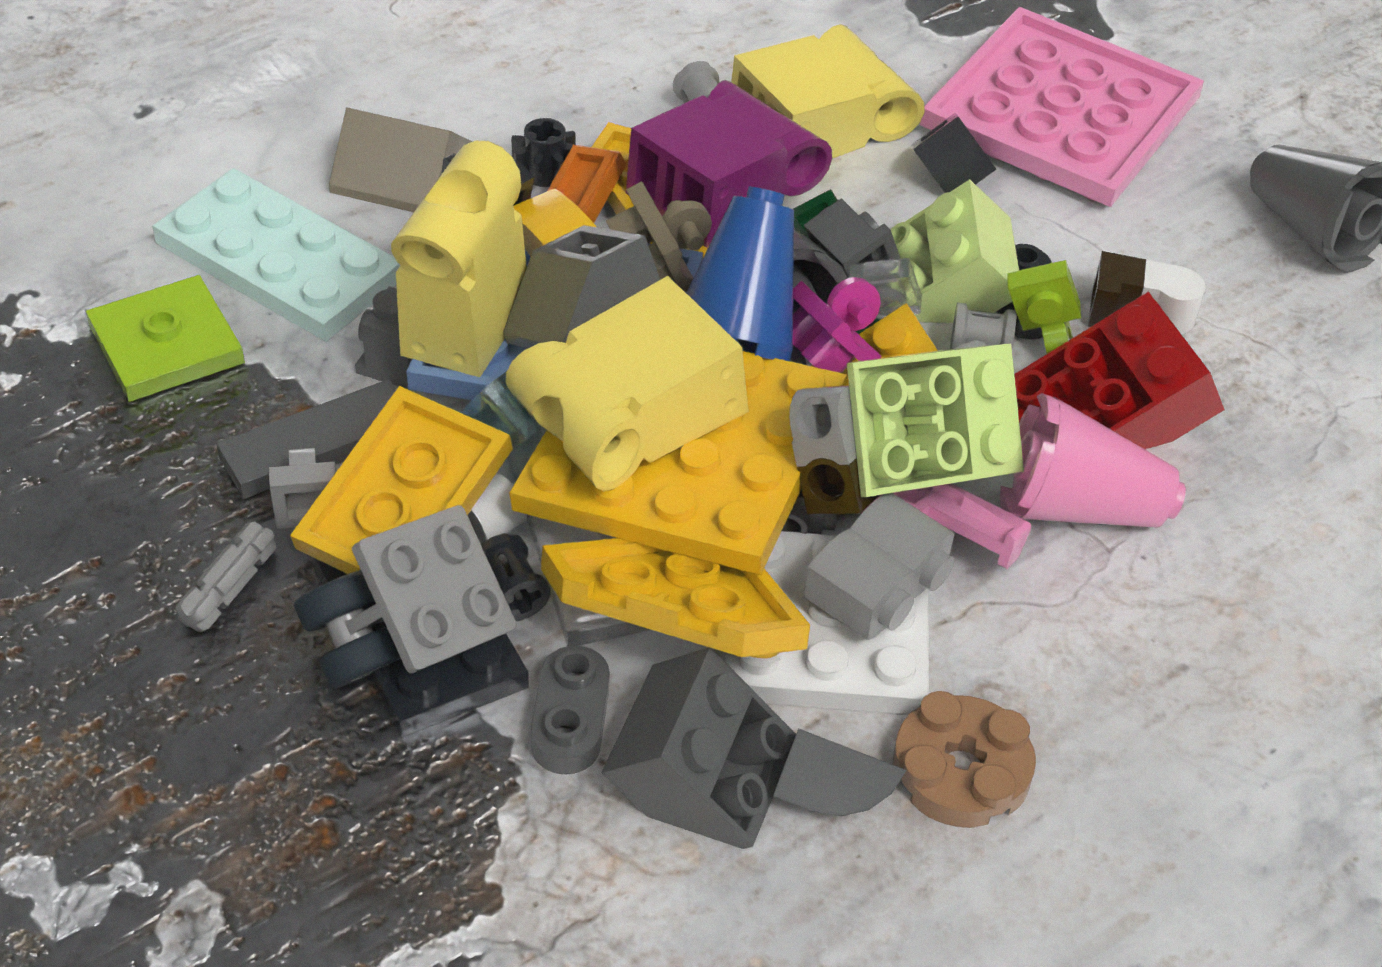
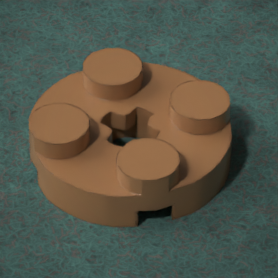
(970, 725)

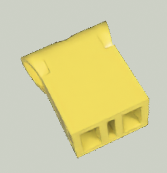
(832, 89)
(461, 262)
(633, 382)

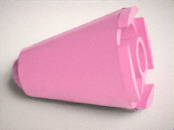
(1088, 473)

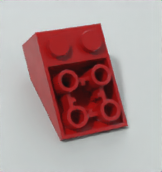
(1127, 375)

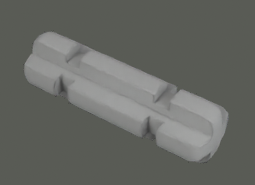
(226, 576)

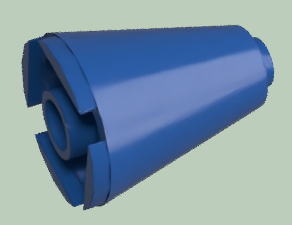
(749, 274)

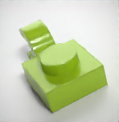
(1046, 299)

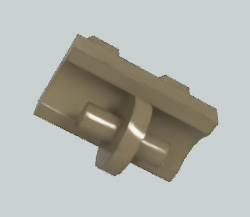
(680, 227)

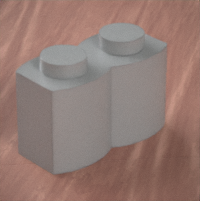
(880, 566)

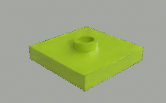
(164, 337)

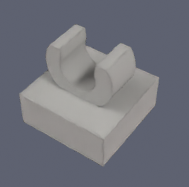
(297, 486)

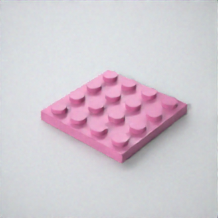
(1065, 104)

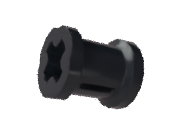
(516, 575)

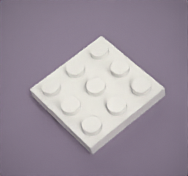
(839, 664)

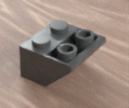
(577, 281)
(701, 750)

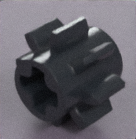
(543, 149)

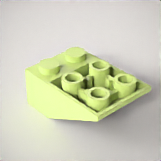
(934, 418)

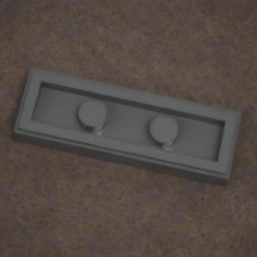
(328, 427)

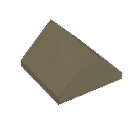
(389, 159)

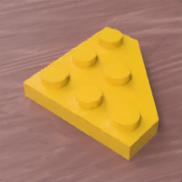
(677, 596)

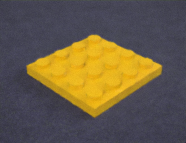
(707, 500)

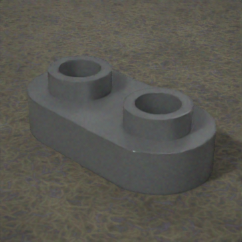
(570, 703)

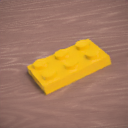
(402, 469)

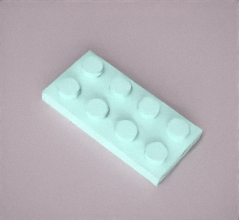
(278, 253)

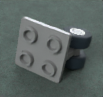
(428, 590)

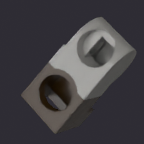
(826, 451)

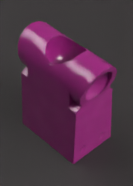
(719, 149)

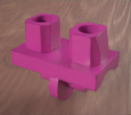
(828, 331)

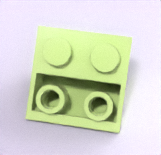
(959, 253)

